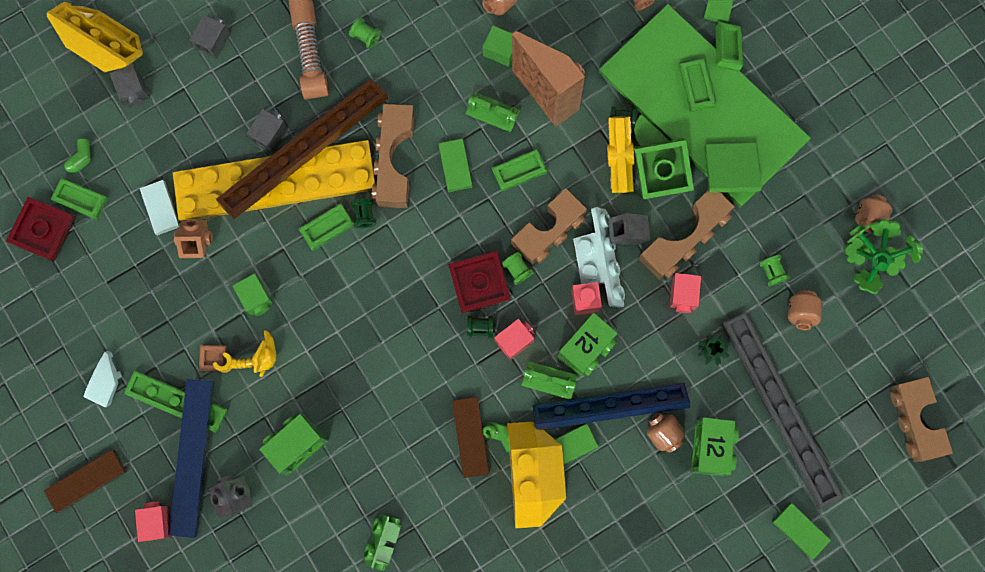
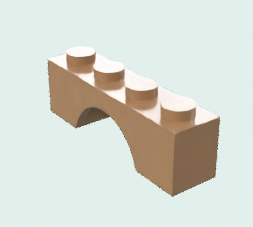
(396, 126)
(664, 255)

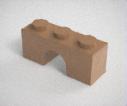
(567, 215)
(922, 442)

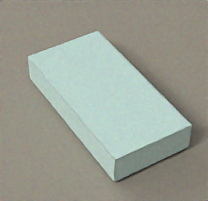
(160, 207)

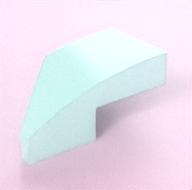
(103, 381)

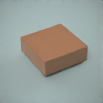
(211, 354)

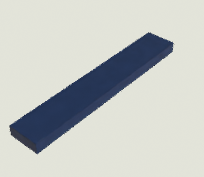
(611, 406)
(191, 458)

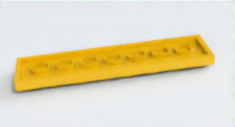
(329, 174)

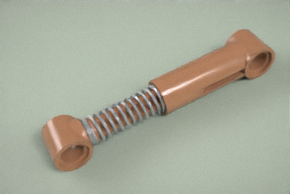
(313, 79)

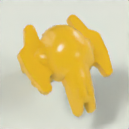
(261, 361)

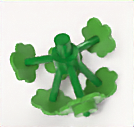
(882, 258)

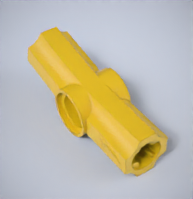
(620, 154)

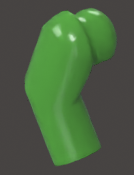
(79, 159)
(497, 431)

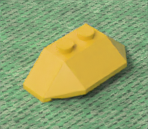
(95, 36)
(535, 474)

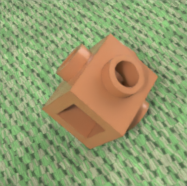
(193, 238)

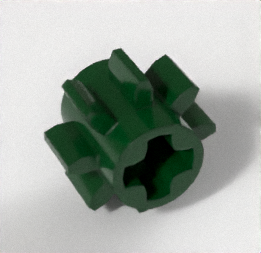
(706, 351)

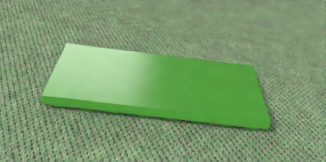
(651, 81)

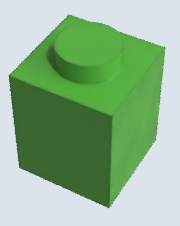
(498, 46)
(253, 295)

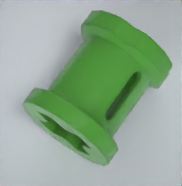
(365, 33)
(517, 268)
(774, 270)

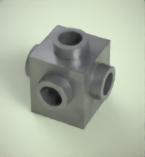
(230, 496)

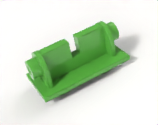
(492, 111)
(549, 380)
(383, 531)

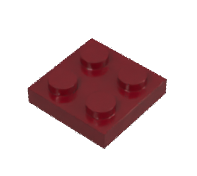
(40, 229)
(479, 282)

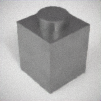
(210, 35)
(129, 86)
(267, 130)
(629, 229)

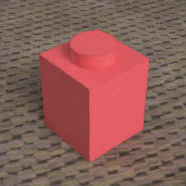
(685, 292)
(586, 298)
(515, 338)
(152, 522)

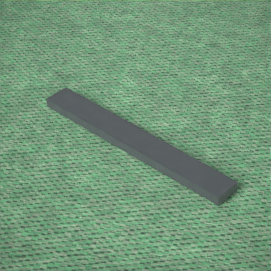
(782, 411)

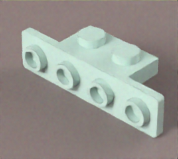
(598, 260)

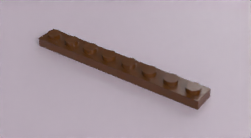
(301, 149)

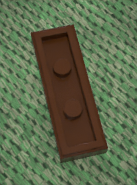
(470, 437)
(85, 481)

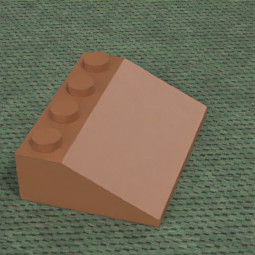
(548, 77)

